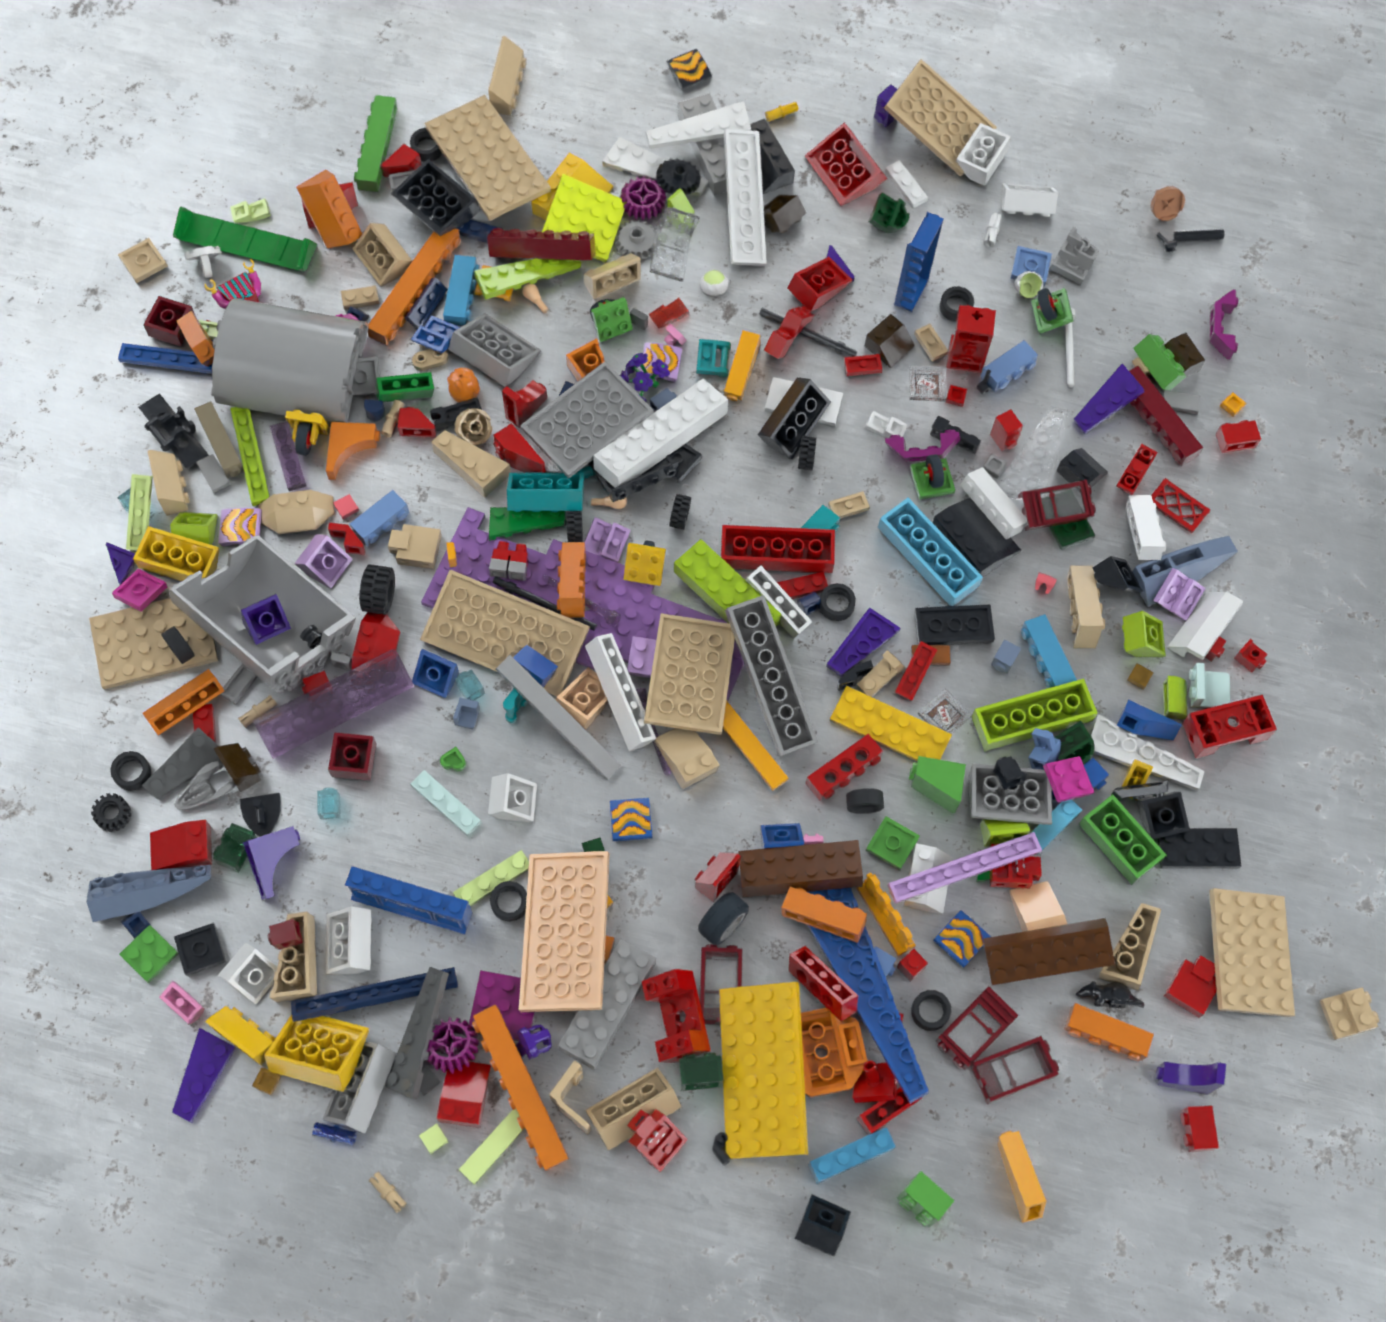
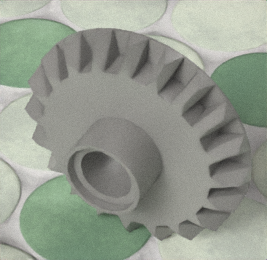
(635, 239)

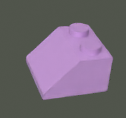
(323, 560)

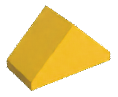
(1137, 774)

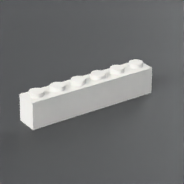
(620, 691)

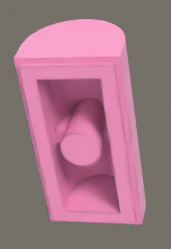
(182, 1003)

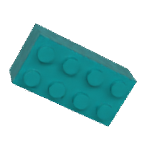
(545, 492)

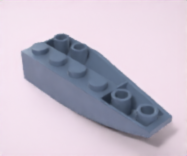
(1192, 561)
(141, 890)

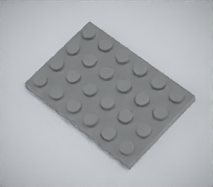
(586, 419)

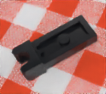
(447, 415)
(967, 441)

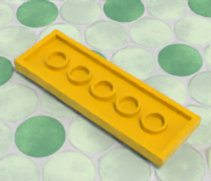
(889, 726)

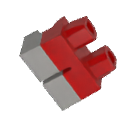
(509, 562)

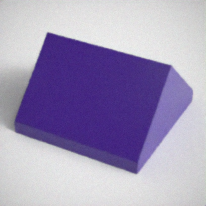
(265, 619)

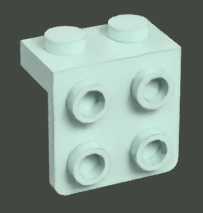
(1208, 687)

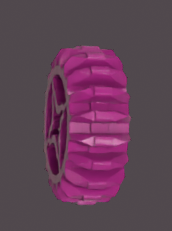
(654, 198)
(466, 1046)

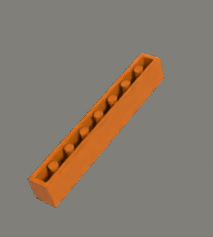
(411, 285)
(520, 1087)

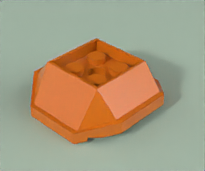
(844, 1052)

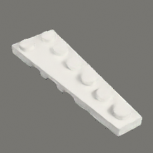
(700, 127)
(638, 161)
(1124, 747)

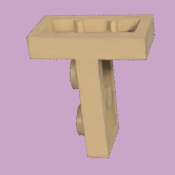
(881, 674)

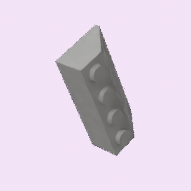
(358, 1101)

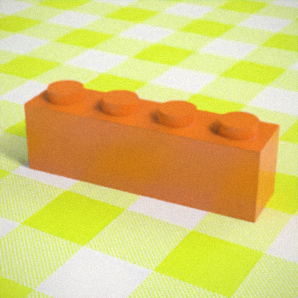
(183, 702)
(824, 914)
(1108, 1032)

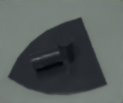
(261, 812)

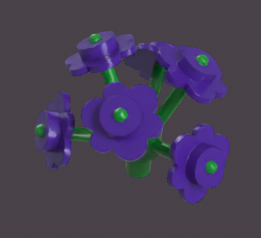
(644, 380)

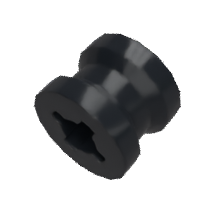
(311, 636)

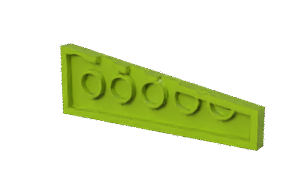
(498, 279)

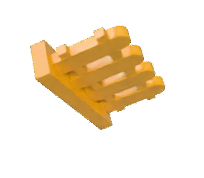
(885, 916)

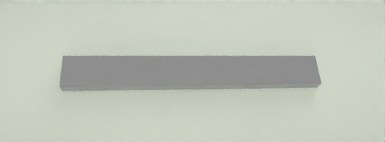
(557, 717)

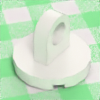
(203, 254)

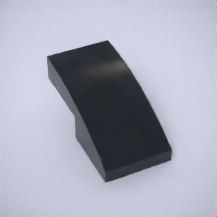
(851, 677)

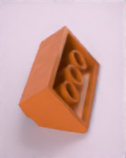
(329, 210)

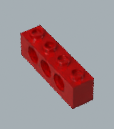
(865, 746)
(823, 983)

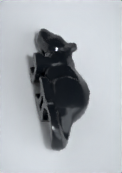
(1114, 994)

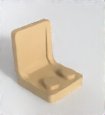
(571, 1077)

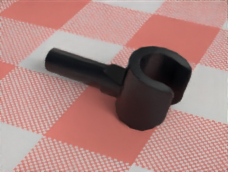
(1168, 245)
(982, 386)

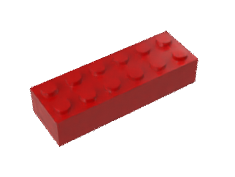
(778, 548)

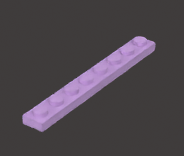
(964, 867)

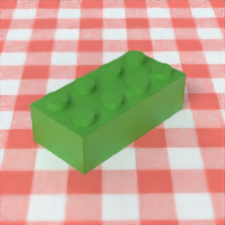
(1122, 839)

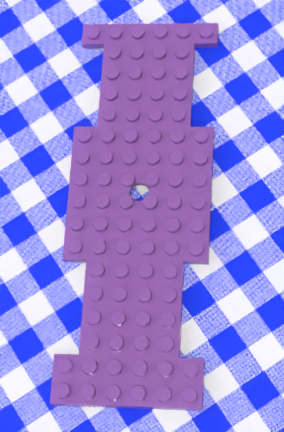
(603, 586)

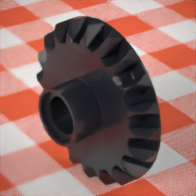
(678, 175)

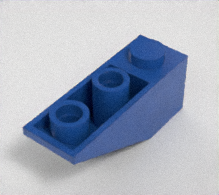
(1146, 722)

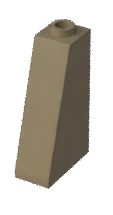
(219, 440)

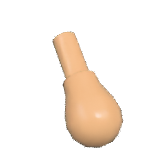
(531, 292)
(619, 504)

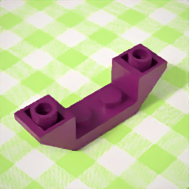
(1223, 342)
(898, 445)

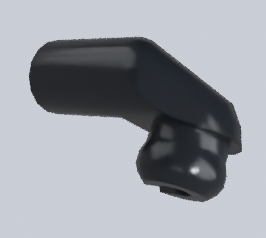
(719, 1148)

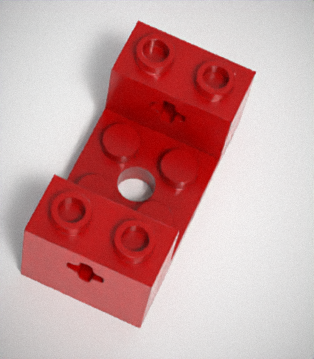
(971, 338)
(1210, 727)
(678, 993)

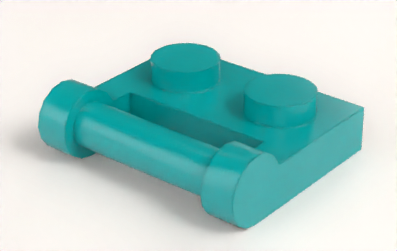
(707, 357)
(512, 705)

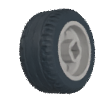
(723, 918)

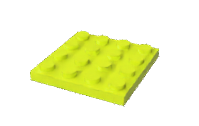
(588, 209)

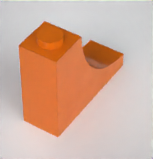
(347, 440)

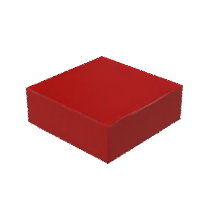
(956, 395)

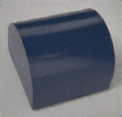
(374, 409)
(809, 603)

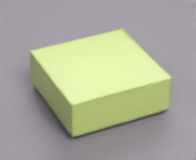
(433, 1138)

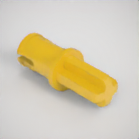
(781, 111)

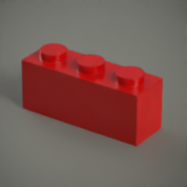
(884, 1112)

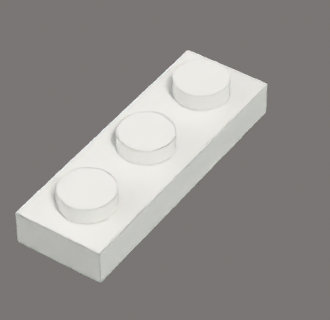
(906, 184)

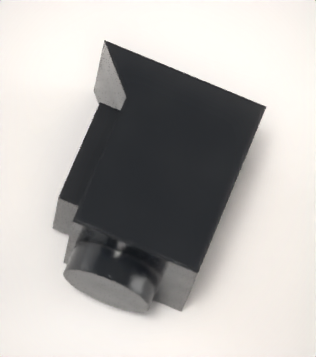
(1008, 772)

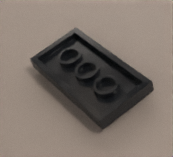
(954, 624)
(1201, 849)

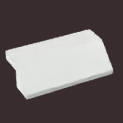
(1205, 624)

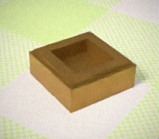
(1140, 676)
(266, 1081)

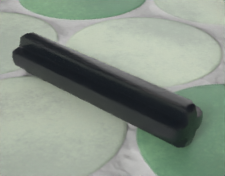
(1196, 235)

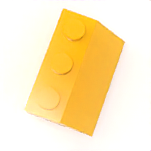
(241, 1033)

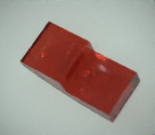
(669, 314)

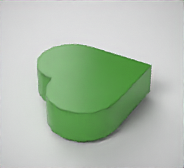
(453, 760)

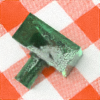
(231, 850)

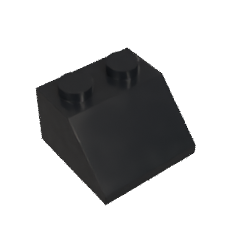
(1081, 466)
(1117, 574)
(1163, 815)
(822, 1225)

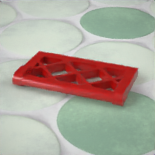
(1179, 519)

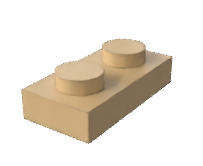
(360, 297)
(931, 342)
(849, 505)

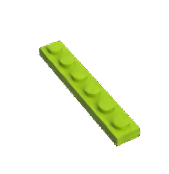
(250, 455)

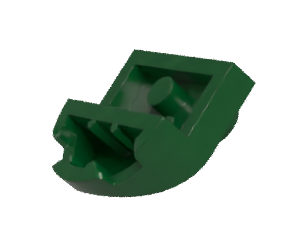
(889, 214)
(1076, 742)

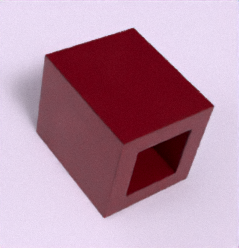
(285, 934)

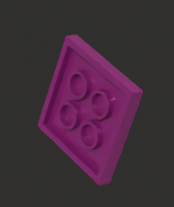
(505, 993)

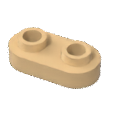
(430, 359)

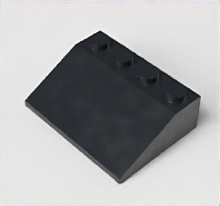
(436, 199)
(975, 536)

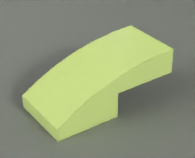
(247, 212)

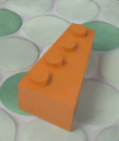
(585, 359)
(572, 579)

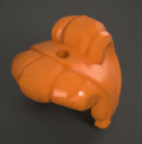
(463, 384)

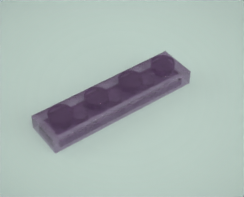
(287, 456)

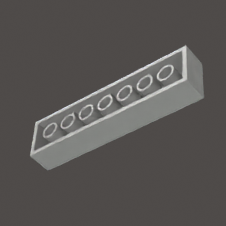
(771, 675)

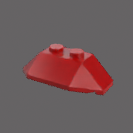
(375, 637)

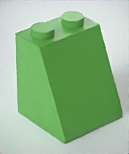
(939, 781)

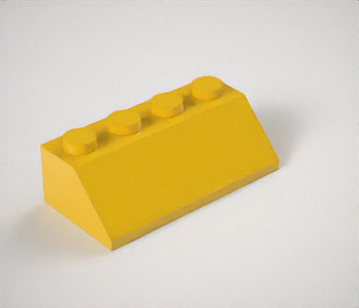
(175, 555)

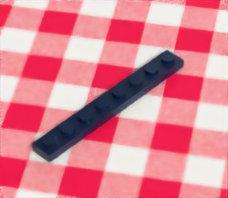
(364, 996)

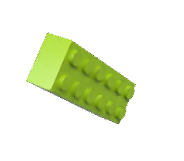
(716, 580)
(1046, 709)

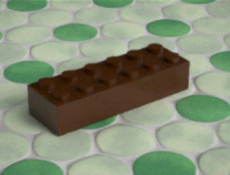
(804, 866)
(1049, 951)

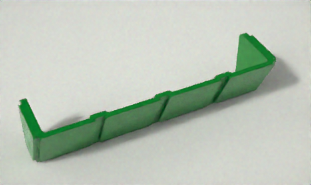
(243, 240)

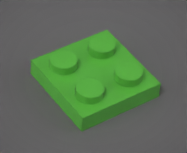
(892, 843)
(149, 954)

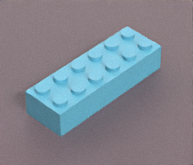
(930, 552)

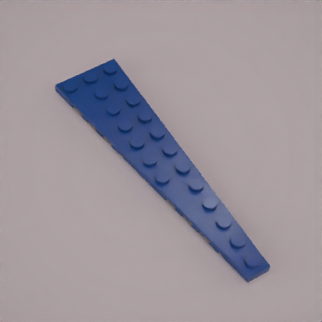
(862, 972)

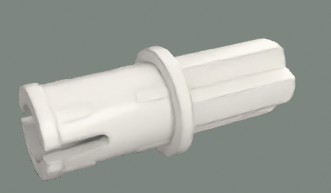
(992, 229)

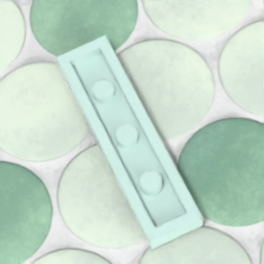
(446, 803)

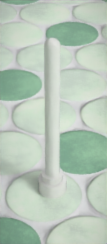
(1069, 352)

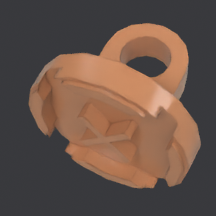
(1167, 203)

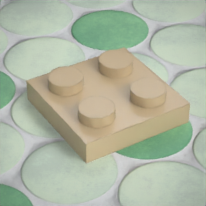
(142, 260)

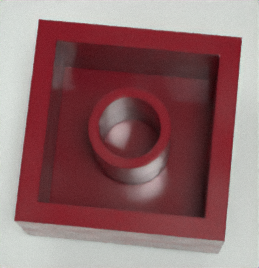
(163, 320)
(352, 756)

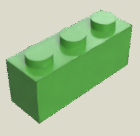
(1160, 361)

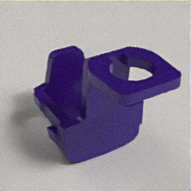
(528, 1041)

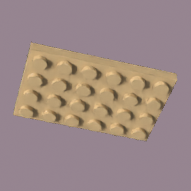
(935, 113)
(132, 647)
(690, 674)
(1251, 953)

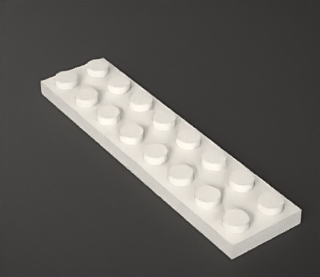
(745, 197)

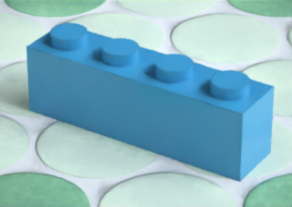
(460, 290)
(1047, 652)
(851, 1155)

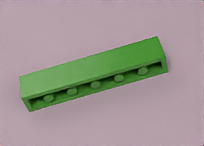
(376, 143)

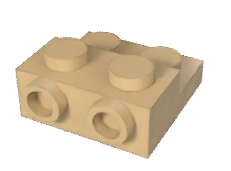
(1349, 1013)

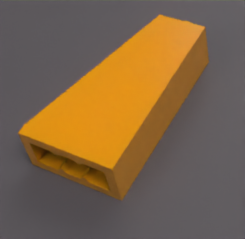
(742, 365)
(1021, 1176)

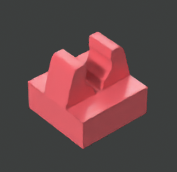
(1048, 580)

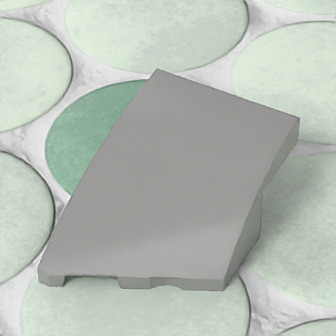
(1075, 257)

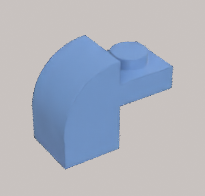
(1046, 749)

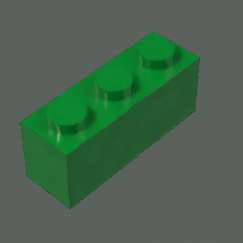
(404, 387)

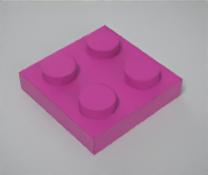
(139, 590)
(1068, 779)

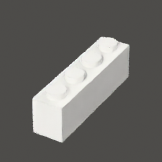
(994, 503)
(1145, 527)
(792, 617)

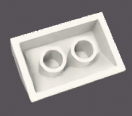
(983, 153)
(1029, 199)
(922, 859)
(348, 941)

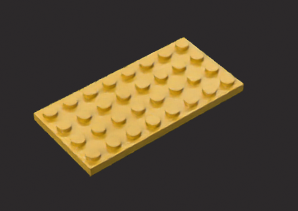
(763, 1071)

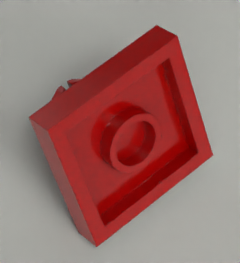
(875, 1083)

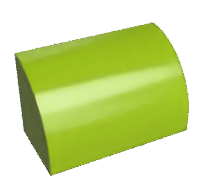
(1175, 697)

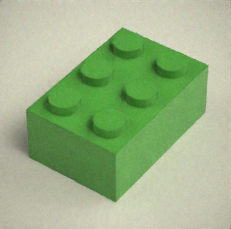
(925, 1200)

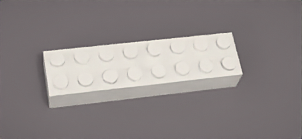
(660, 434)

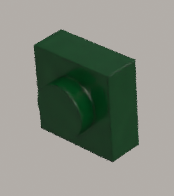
(593, 845)

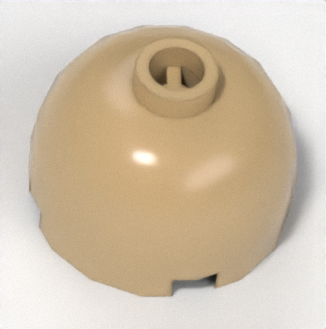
(473, 426)

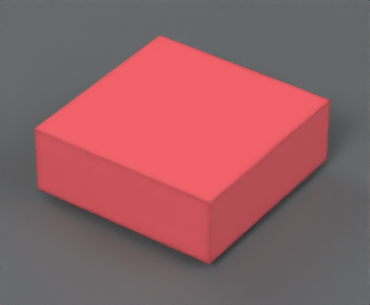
(346, 506)

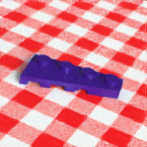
(1110, 398)
(863, 640)
(202, 1072)

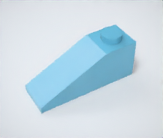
(1062, 817)

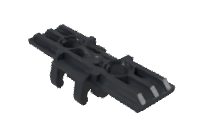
(161, 416)

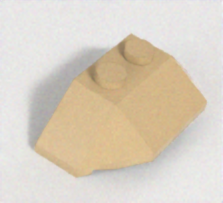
(296, 511)

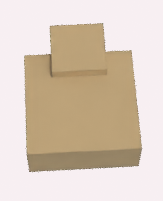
(415, 545)

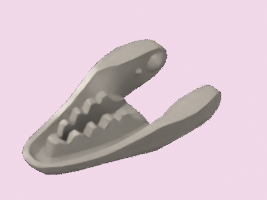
(200, 789)

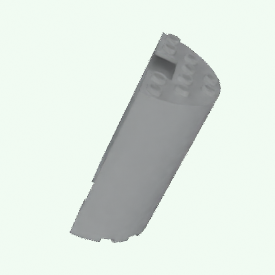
(286, 360)
(250, 576)

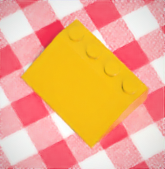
(575, 168)
(317, 1051)

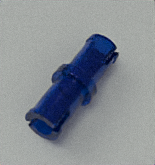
(334, 1133)

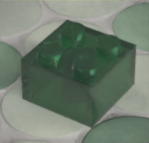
(700, 1072)

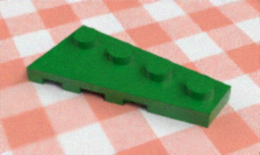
(507, 522)

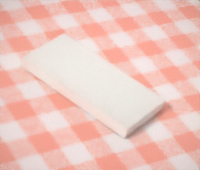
(780, 387)

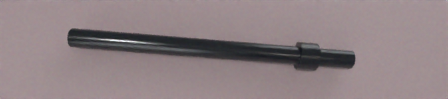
(838, 346)
(511, 588)

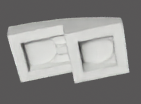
(885, 427)

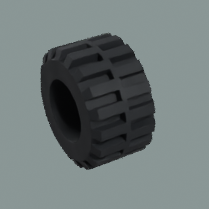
(377, 589)

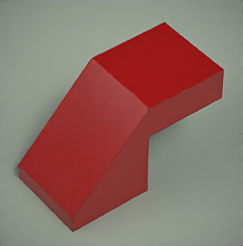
(351, 543)

